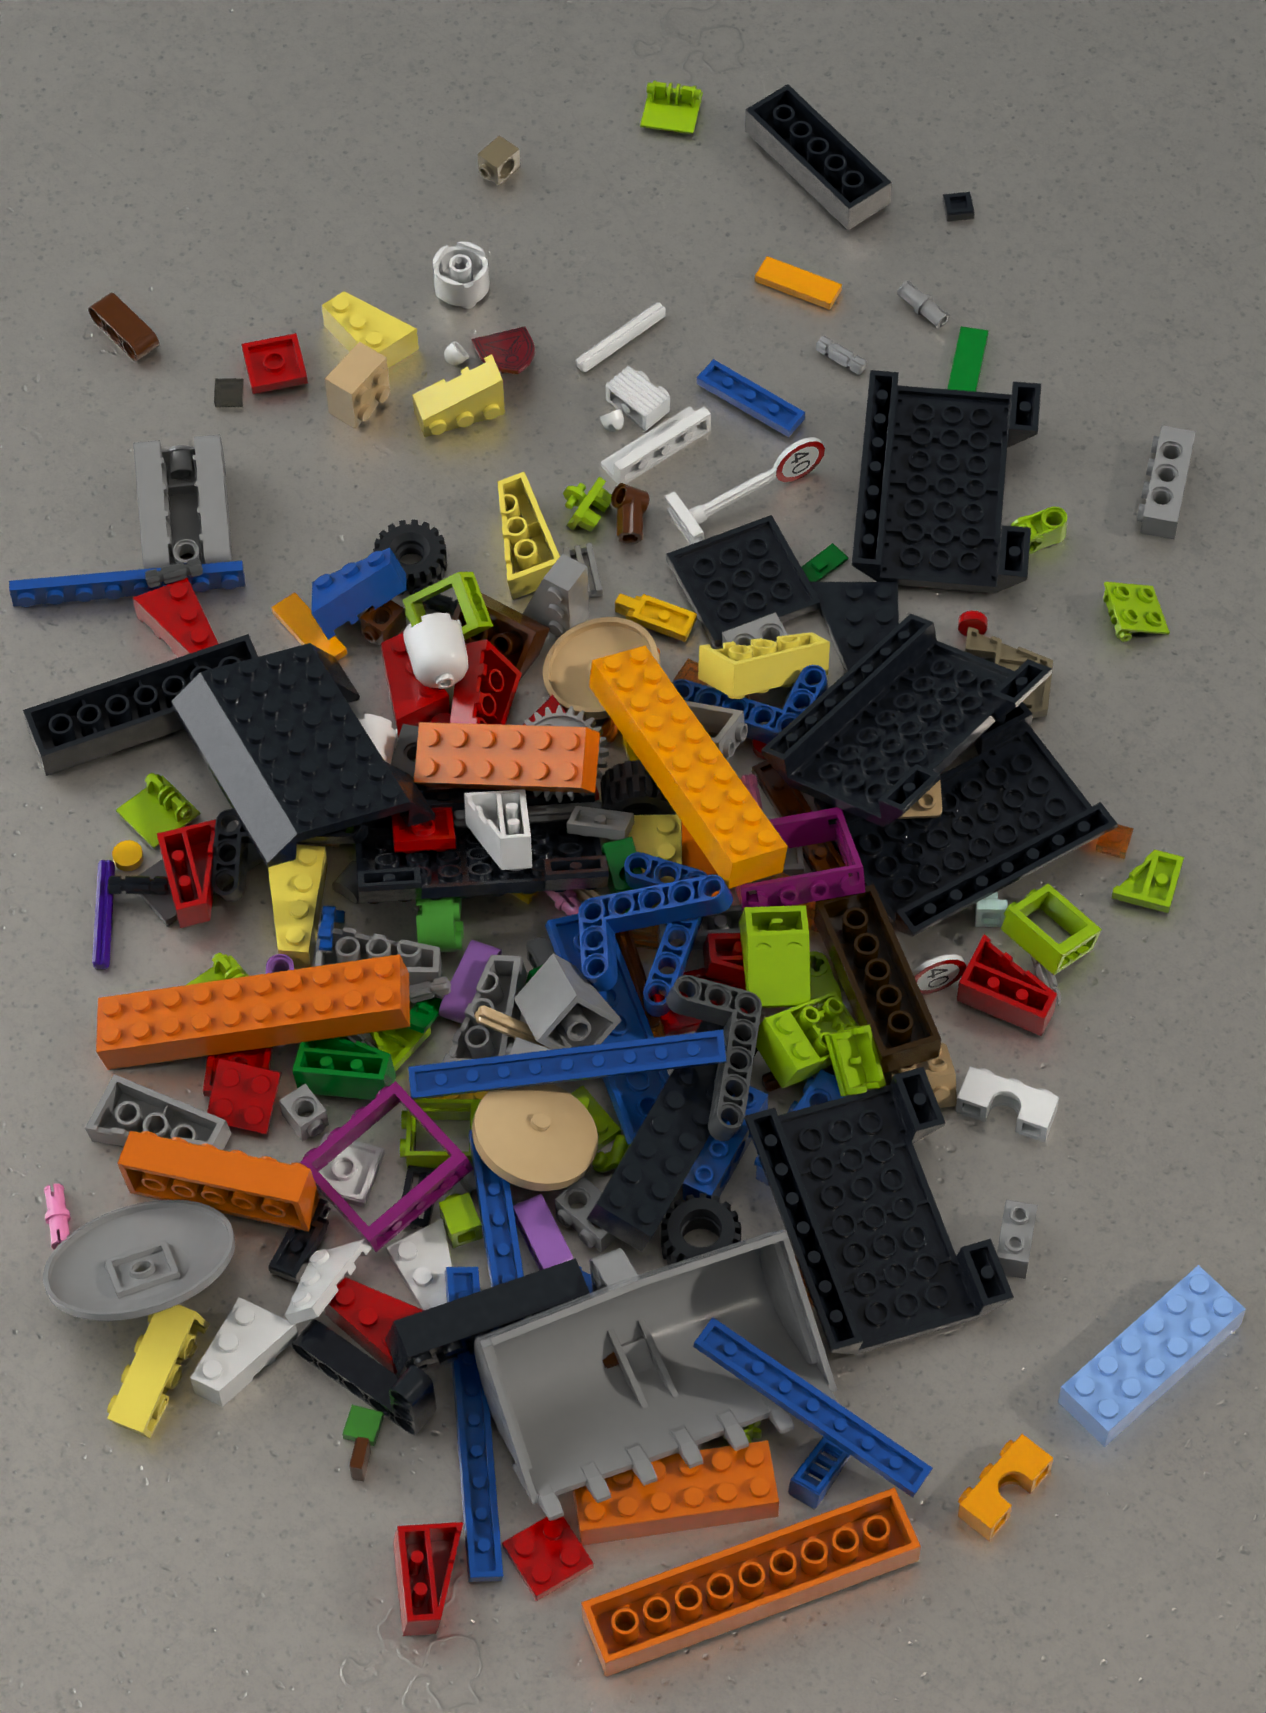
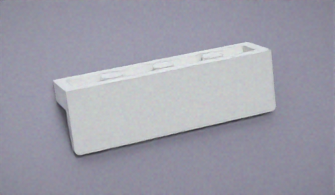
(657, 444)

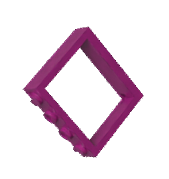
(814, 886)
(417, 1199)

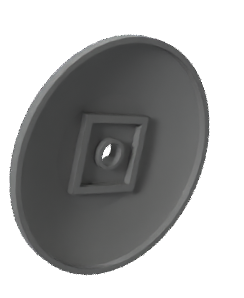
(139, 1260)

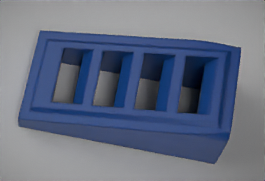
(807, 1488)

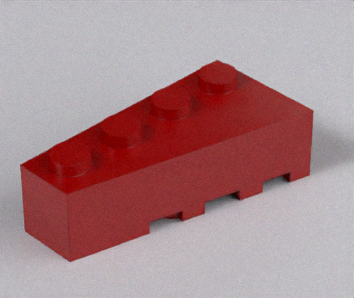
(486, 688)

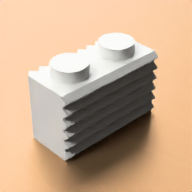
(638, 397)

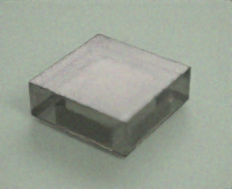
(229, 392)

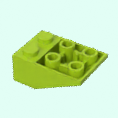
(776, 954)
(795, 1038)

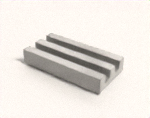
(579, 553)

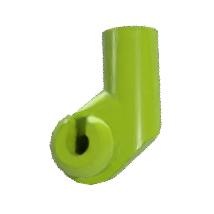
(607, 1161)

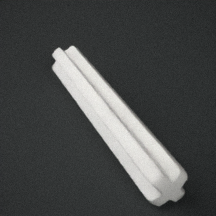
(620, 337)

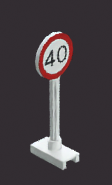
(790, 466)
(934, 974)

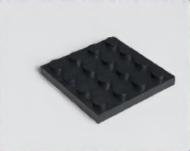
(742, 578)

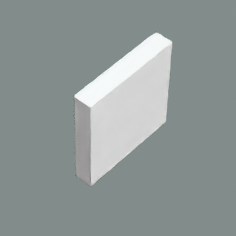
(353, 1171)

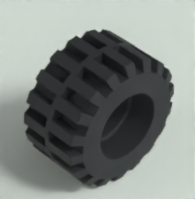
(632, 790)
(697, 1214)

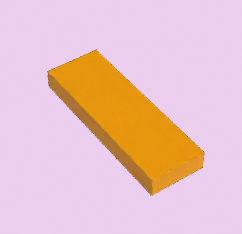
(798, 282)
(302, 625)

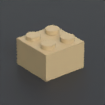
(357, 385)

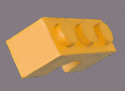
(1020, 1464)

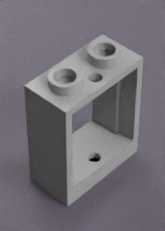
(724, 721)

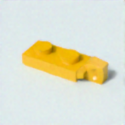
(657, 615)

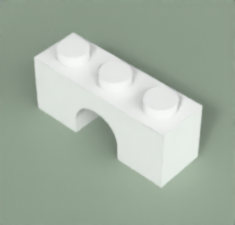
(984, 1091)

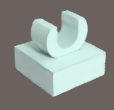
(990, 911)

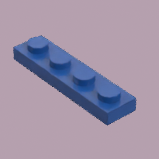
(751, 398)

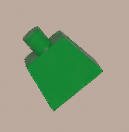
(616, 854)

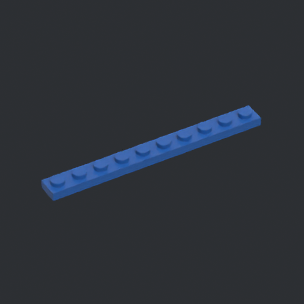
(567, 1064)
(475, 1450)

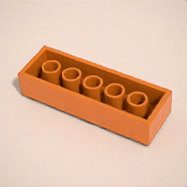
(507, 757)
(219, 1178)
(720, 1491)

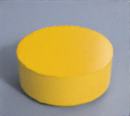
(127, 855)

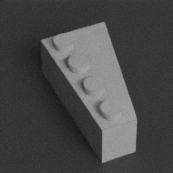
(138, 1109)

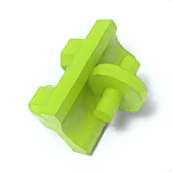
(576, 497)

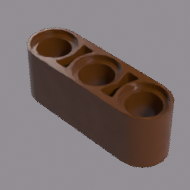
(123, 326)

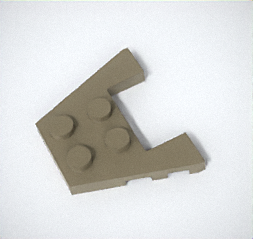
(1012, 659)

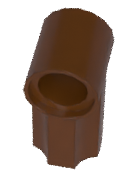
(630, 506)

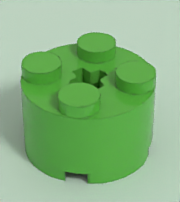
(440, 923)

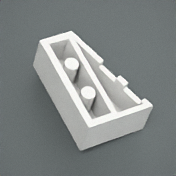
(501, 826)
(240, 1349)

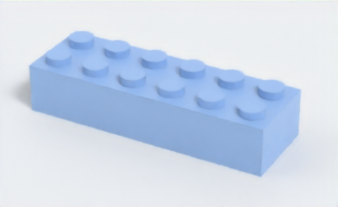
(1151, 1355)

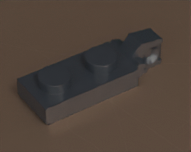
(299, 1245)

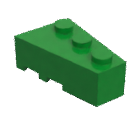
(343, 1068)

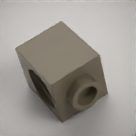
(498, 160)

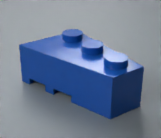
(355, 588)

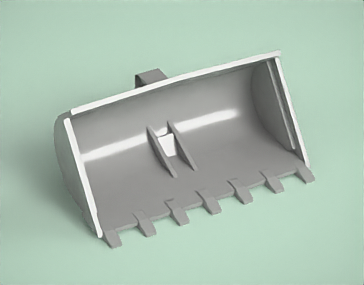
(582, 1423)

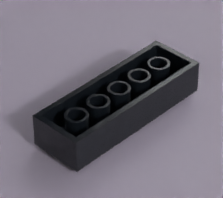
(818, 157)
(452, 1327)

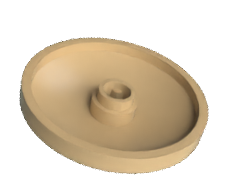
(571, 656)
(535, 1136)

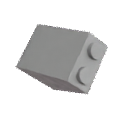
(565, 1007)

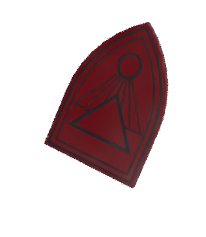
(511, 349)

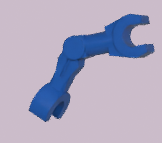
(328, 917)

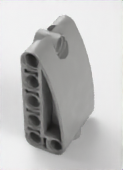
(183, 502)

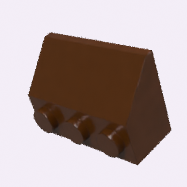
(512, 633)

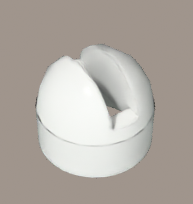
(455, 354)
(613, 420)

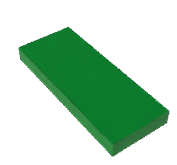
(824, 563)
(424, 1014)

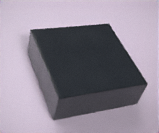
(958, 206)

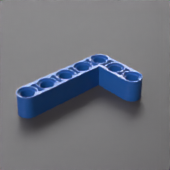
(755, 712)
(640, 916)
(684, 930)

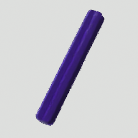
(103, 916)

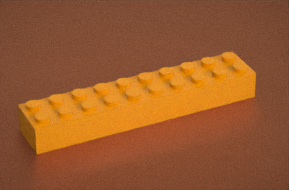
(687, 767)

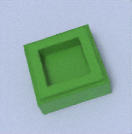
(363, 1423)

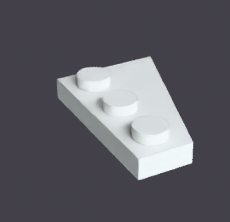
(422, 1264)
(320, 1279)

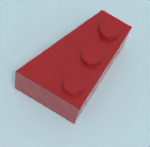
(409, 698)

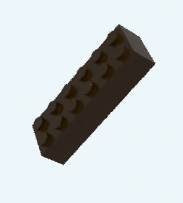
(877, 978)

